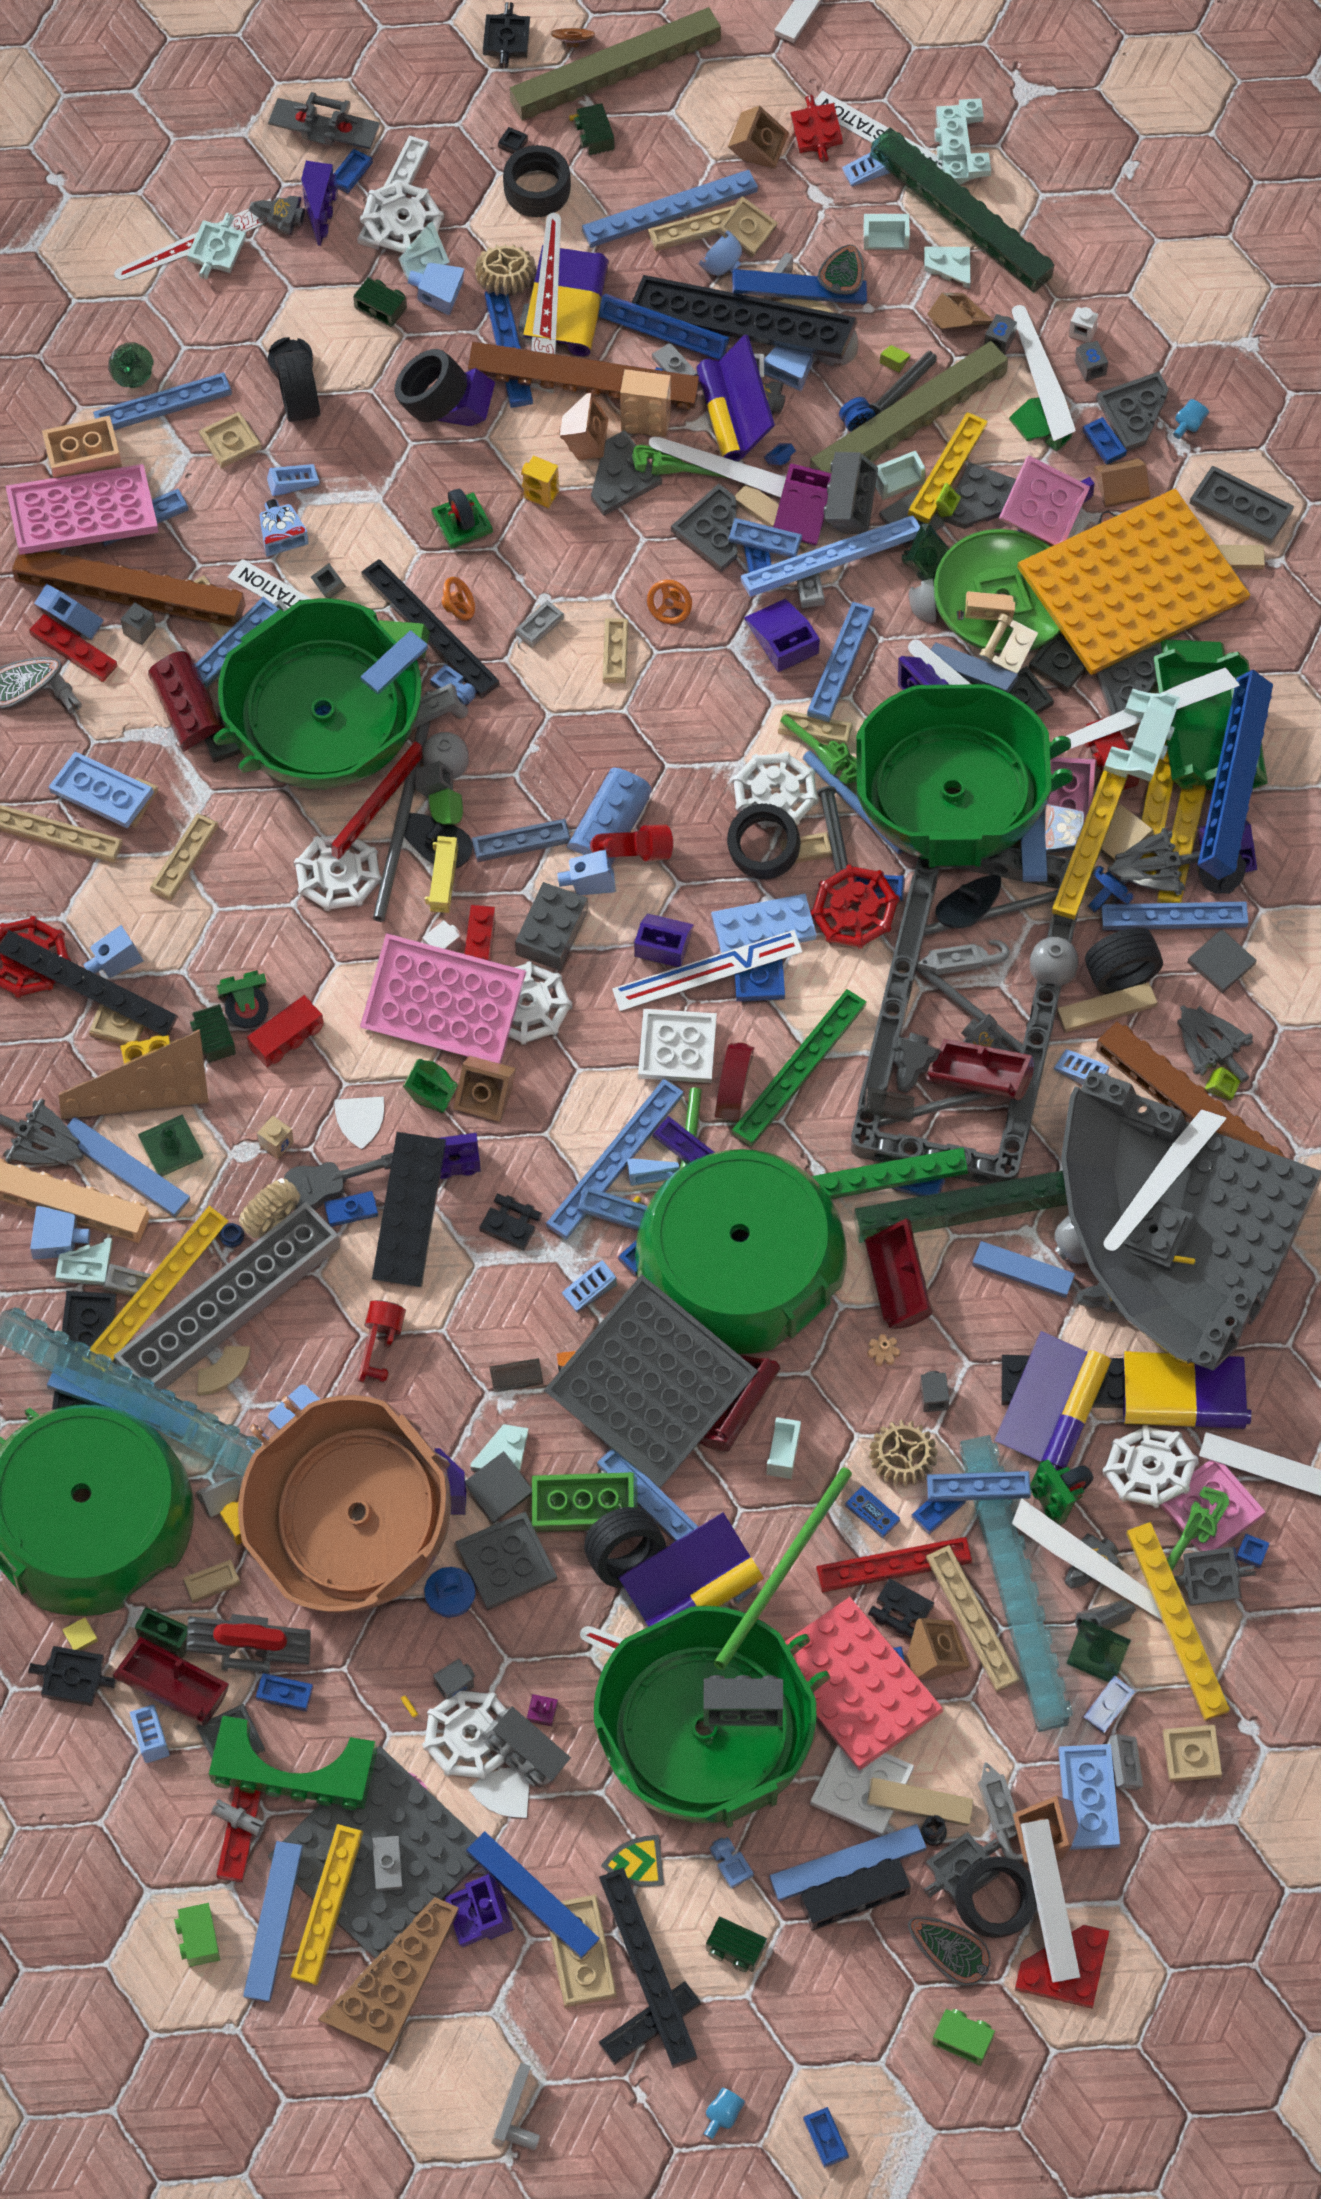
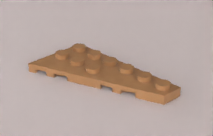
(152, 1081)
(387, 1989)

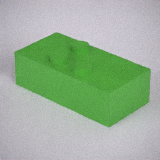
(579, 1500)

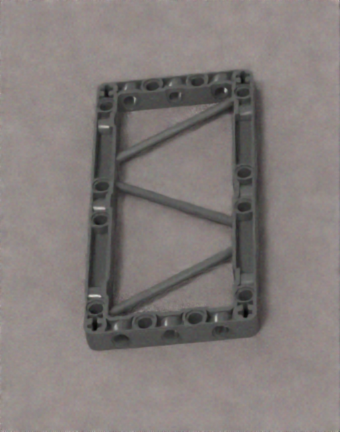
(890, 1147)

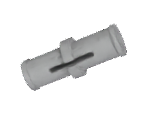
(64, 692)
(238, 1818)

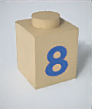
(275, 1137)

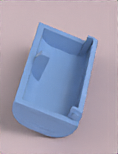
(612, 809)

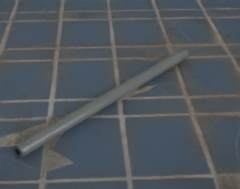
(398, 832)

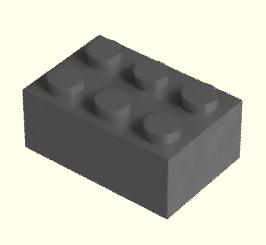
(850, 492)
(551, 926)
(743, 1701)
(525, 1747)

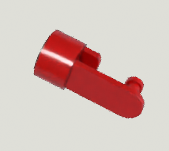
(649, 843)
(382, 1318)

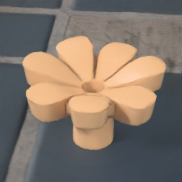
(883, 1350)

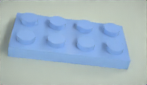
(101, 789)
(763, 920)
(1090, 1785)

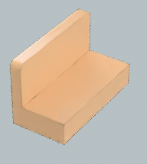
(988, 605)

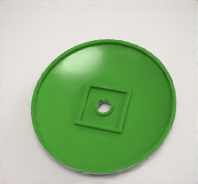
(989, 565)

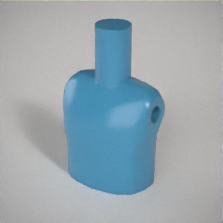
(1190, 418)
(723, 2111)

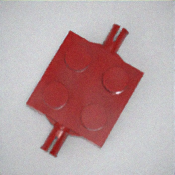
(816, 128)

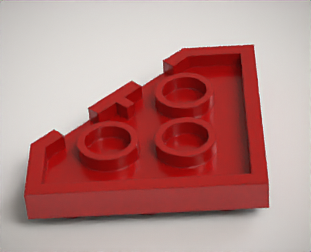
(1090, 1948)

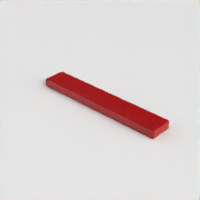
(376, 800)
(886, 1565)

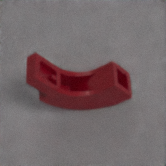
(733, 1081)

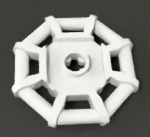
(388, 215)
(779, 778)
(337, 883)
(542, 1003)
(1154, 1478)
(454, 1734)

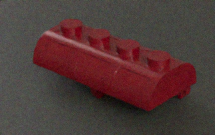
(185, 699)
(982, 1069)
(898, 1276)
(730, 1424)
(172, 1681)

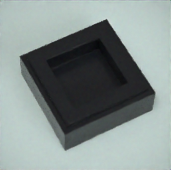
(512, 140)

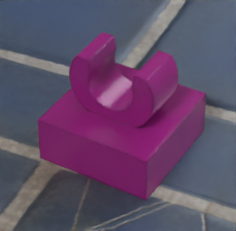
(542, 1710)

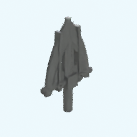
(1132, 868)
(1199, 1022)
(59, 1148)

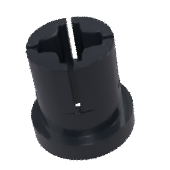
(928, 1834)

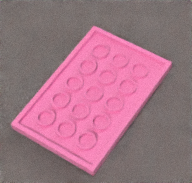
(81, 509)
(443, 999)

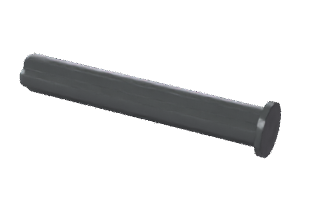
(904, 382)
(833, 827)

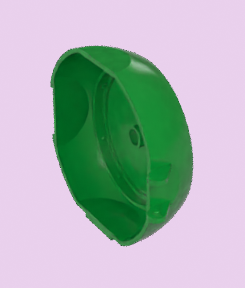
(308, 661)
(961, 740)
(750, 1289)
(99, 1550)
(655, 1699)

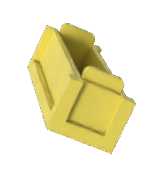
(443, 874)

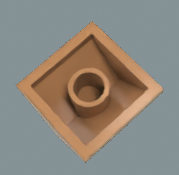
(1122, 482)

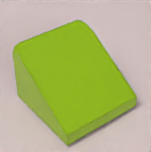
(894, 358)
(947, 501)
(1222, 1083)

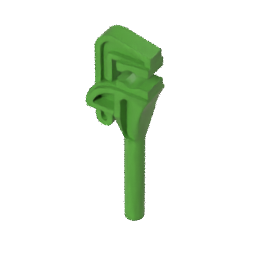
(664, 463)
(833, 756)
(1200, 1522)

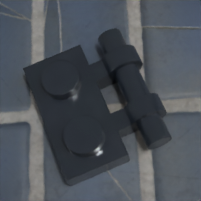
(507, 1228)
(903, 1602)

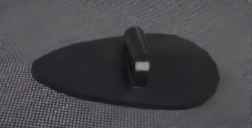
(424, 830)
(969, 902)

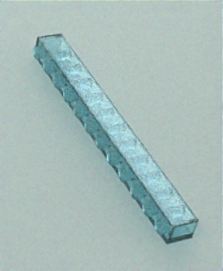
(127, 1391)
(1018, 1594)

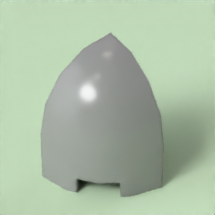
(923, 601)
(219, 1495)

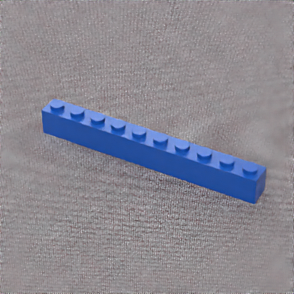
(1235, 775)

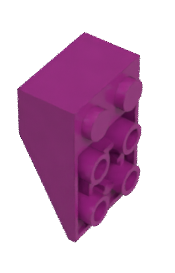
(803, 502)

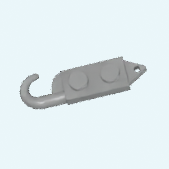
(962, 958)
(999, 1808)

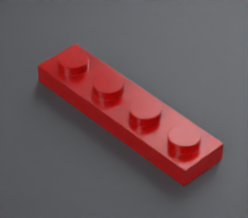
(73, 647)
(238, 1841)

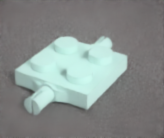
(216, 246)

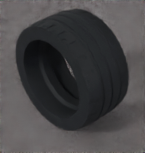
(541, 159)
(297, 385)
(439, 398)
(755, 814)
(1123, 960)
(614, 1529)
(965, 1903)

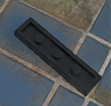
(643, 2028)

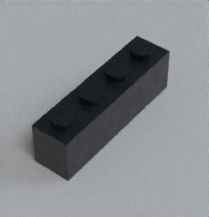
(855, 1893)

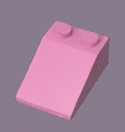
(1080, 791)

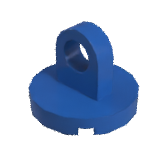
(1112, 886)
(449, 1592)

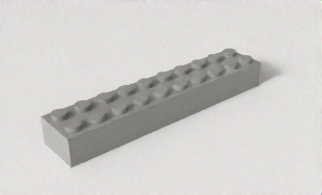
(230, 1298)

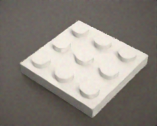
(677, 1046)
(845, 1789)

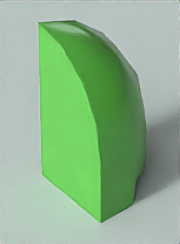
(446, 806)

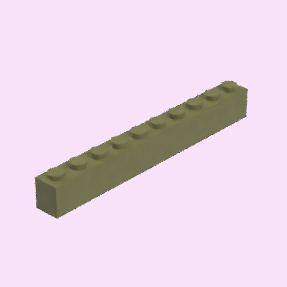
(615, 63)
(919, 407)

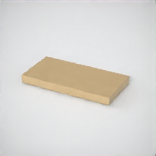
(590, 1977)

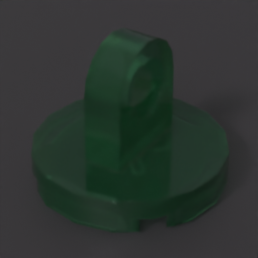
(130, 365)

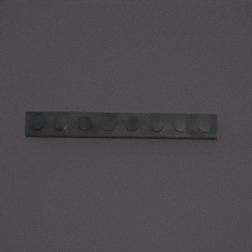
(440, 637)
(88, 983)
(648, 1968)

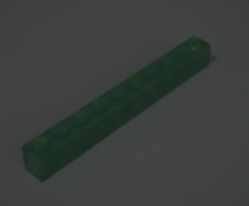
(962, 209)
(965, 1205)

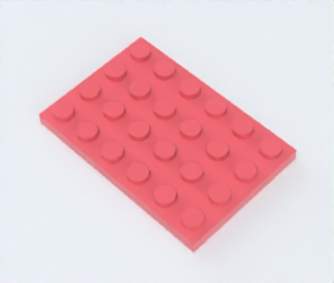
(870, 1691)

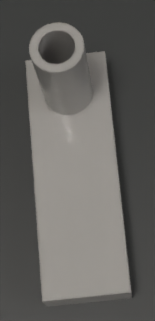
(439, 703)
(504, 2129)

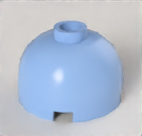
(723, 256)

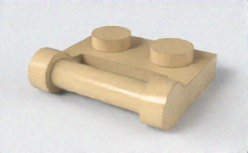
(1015, 647)

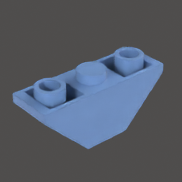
(69, 611)

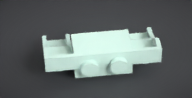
(954, 141)
(1148, 746)

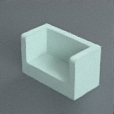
(886, 232)
(900, 475)
(784, 1448)

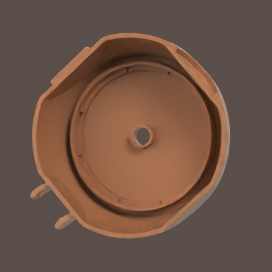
(303, 1495)

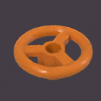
(673, 593)
(456, 600)

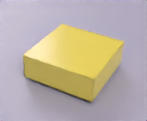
(80, 1635)

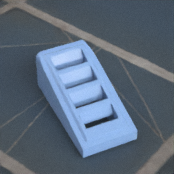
(871, 173)
(283, 486)
(1085, 1061)
(650, 1171)
(591, 1274)
(155, 1748)

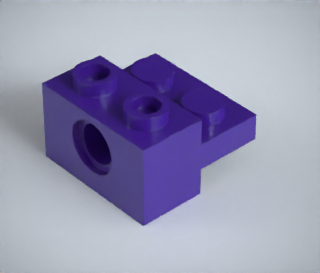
(465, 1148)
(481, 1911)

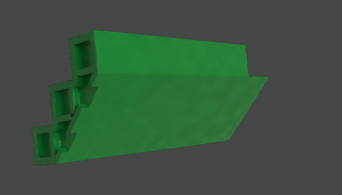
(1202, 725)

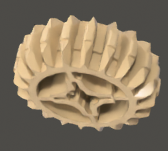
(505, 269)
(269, 1208)
(886, 1462)

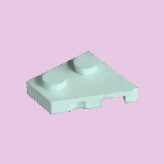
(423, 250)
(949, 263)
(85, 1265)
(507, 1439)

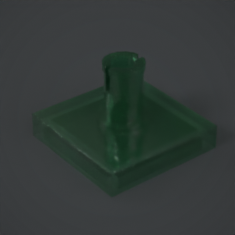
(925, 553)
(170, 1146)
(1098, 1651)

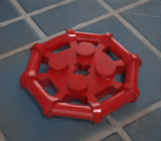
(855, 893)
(21, 972)

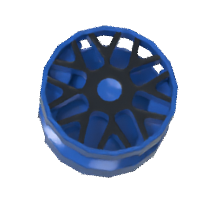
(856, 413)

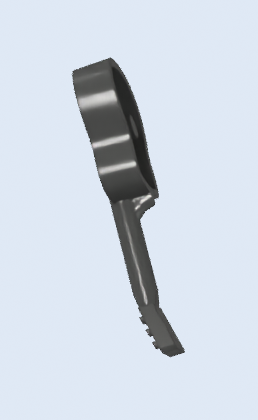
(326, 1181)

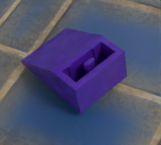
(318, 195)
(784, 634)

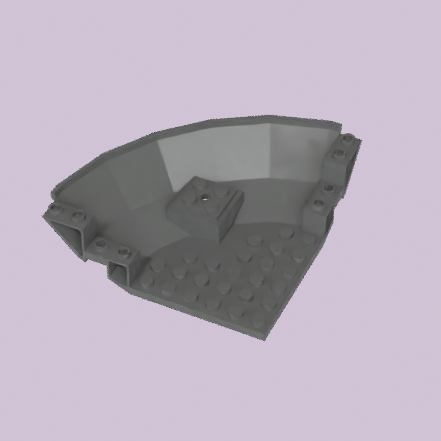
(1226, 1210)

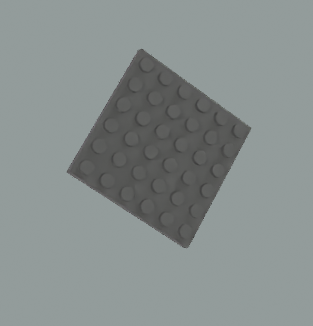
(651, 1381)
(430, 1853)

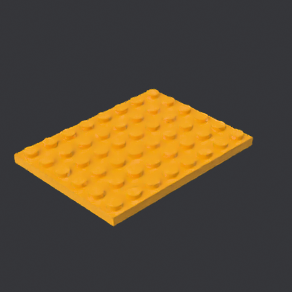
(1133, 581)

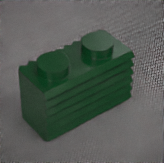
(595, 129)
(380, 301)
(214, 1032)
(162, 1631)
(735, 1945)

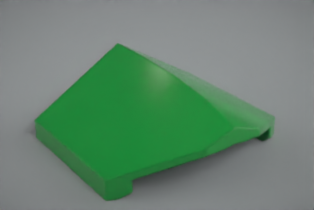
(1031, 420)
(430, 1085)

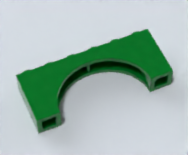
(340, 1783)

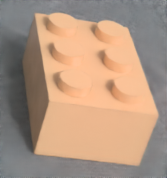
(645, 403)
(82, 447)

